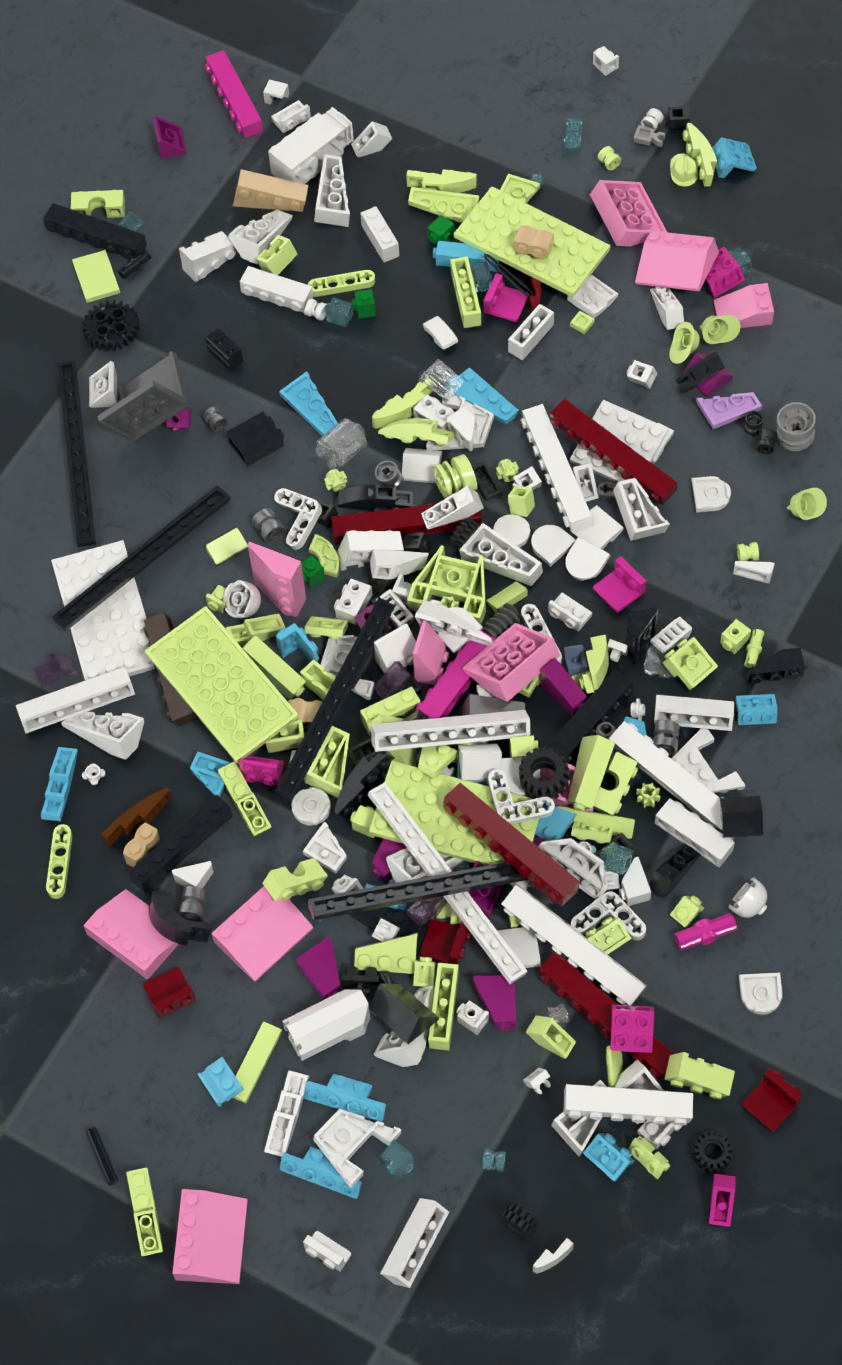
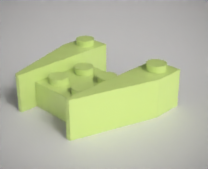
(450, 578)

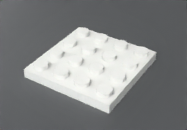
(632, 429)

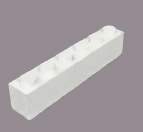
(75, 699)
(628, 1104)

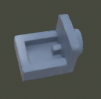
(575, 659)

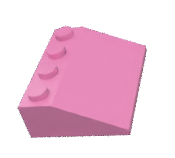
(626, 211)
(676, 260)
(278, 578)
(512, 661)
(128, 933)
(261, 933)
(210, 1237)

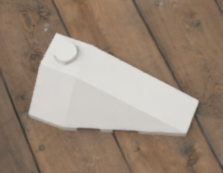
(257, 236)
(447, 622)
(405, 866)
(397, 1051)

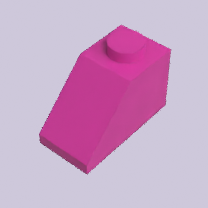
(722, 1200)

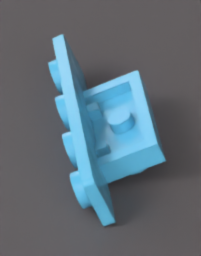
(346, 1095)
(318, 1170)

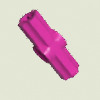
(705, 931)

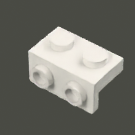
(291, 116)
(327, 1250)

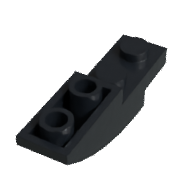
(376, 495)
(356, 786)

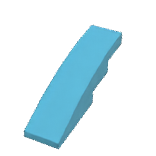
(59, 784)

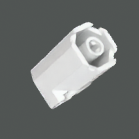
(328, 1023)

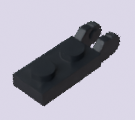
(701, 372)

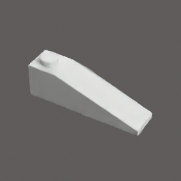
(111, 733)

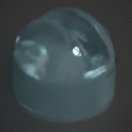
(539, 178)

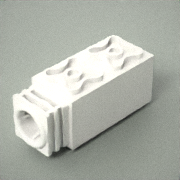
(302, 152)

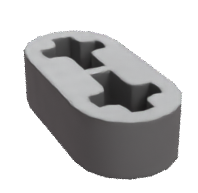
(609, 496)

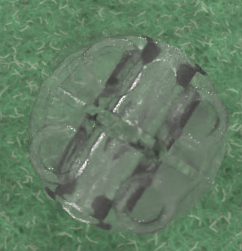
(341, 443)

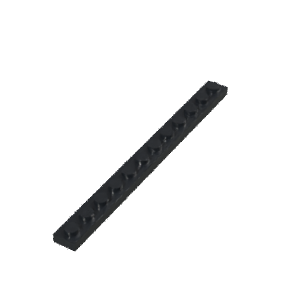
(76, 454)
(141, 558)
(334, 699)
(413, 890)

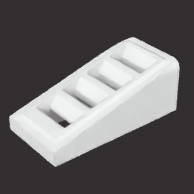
(754, 570)
(409, 618)
(680, 627)

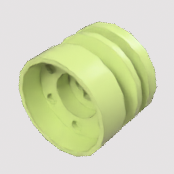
(452, 478)

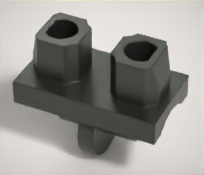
(365, 983)

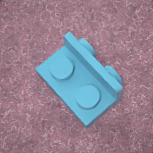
(756, 709)
(608, 1155)

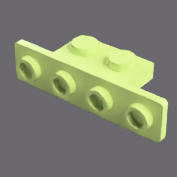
(598, 825)

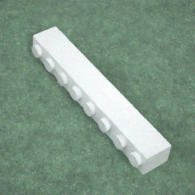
(557, 469)
(450, 730)
(668, 773)
(574, 945)

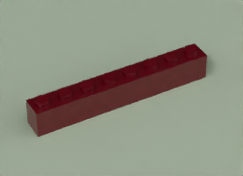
(612, 451)
(397, 519)
(511, 844)
(597, 1008)

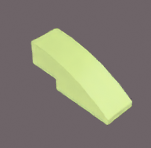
(262, 627)
(598, 660)

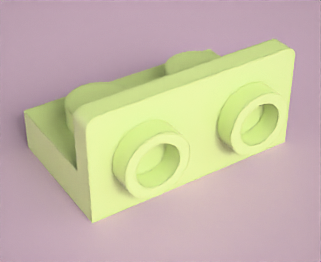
(609, 935)

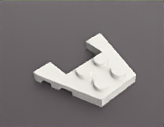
(483, 424)
(334, 657)
(694, 762)
(345, 1135)

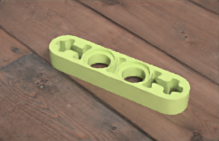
(340, 280)
(62, 861)

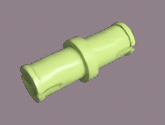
(754, 648)

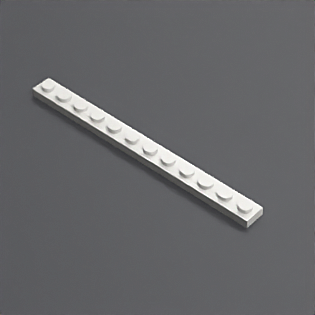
(433, 865)

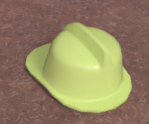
(683, 170)
(720, 329)
(684, 342)
(808, 503)

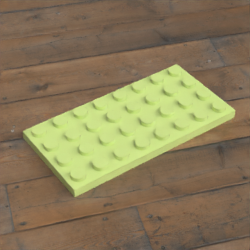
(495, 224)
(221, 684)
(424, 800)

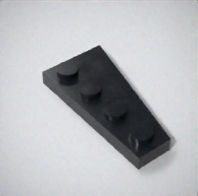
(396, 917)

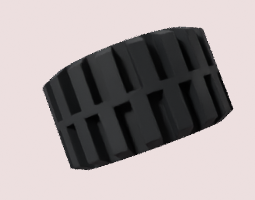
(543, 759)

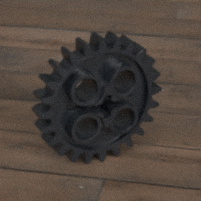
(111, 325)

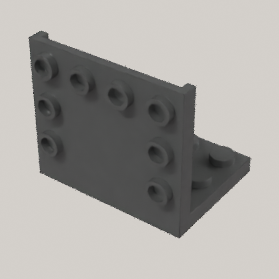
(148, 400)

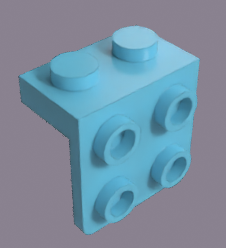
(731, 155)
(293, 638)

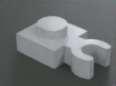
(646, 135)

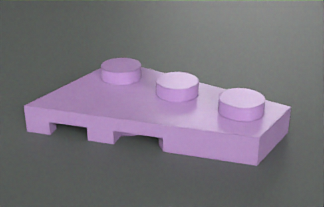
(728, 409)

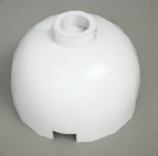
(242, 599)
(750, 900)

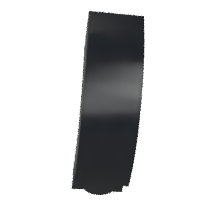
(172, 925)

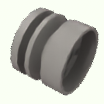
(796, 426)

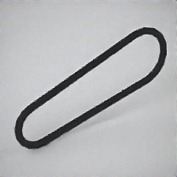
(487, 255)

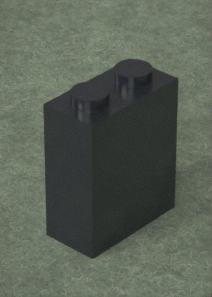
(255, 438)

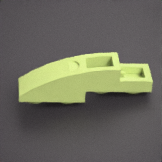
(701, 151)
(449, 180)
(399, 408)
(412, 428)
(244, 799)
(144, 1212)

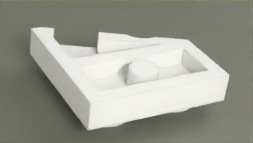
(325, 849)

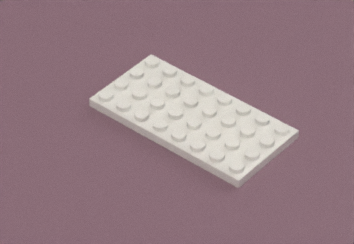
(114, 631)

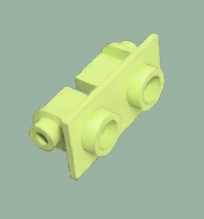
(641, 1150)

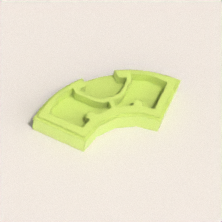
(326, 555)

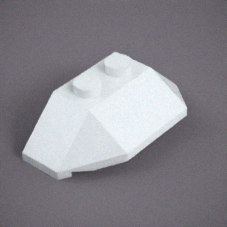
(579, 863)

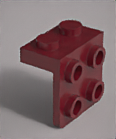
(445, 942)
(169, 992)
(772, 1100)

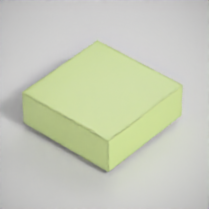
(582, 322)

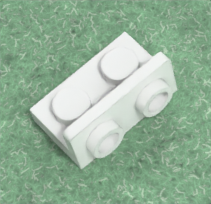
(569, 612)
(657, 1133)

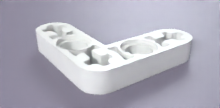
(304, 515)
(508, 805)
(607, 910)

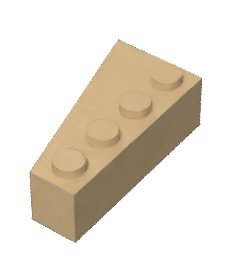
(269, 192)

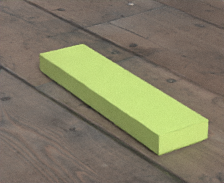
(256, 1059)

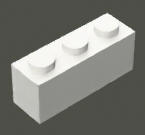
(380, 234)
(531, 332)

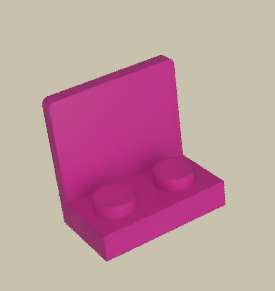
(724, 273)
(504, 301)
(621, 586)
(261, 770)
(632, 1028)

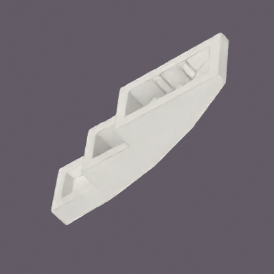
(286, 1114)

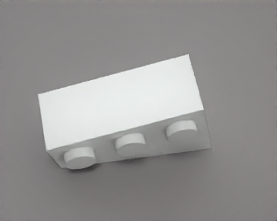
(206, 256)
(637, 511)
(359, 546)
(576, 1131)

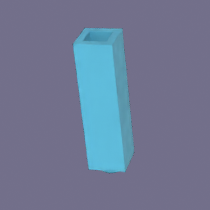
(452, 250)

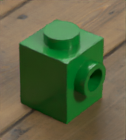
(440, 230)
(364, 303)
(312, 572)

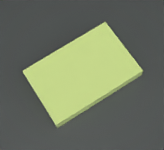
(96, 276)

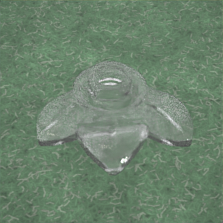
(656, 658)

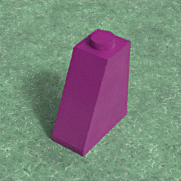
(561, 687)
(379, 864)
(320, 969)
(497, 999)

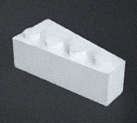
(332, 198)
(501, 556)

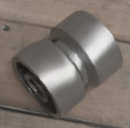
(389, 474)
(269, 525)
(666, 736)
(193, 901)

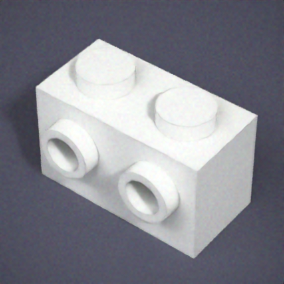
(432, 409)
(353, 600)

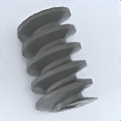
(501, 621)

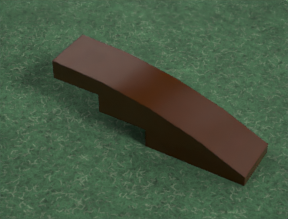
(141, 812)

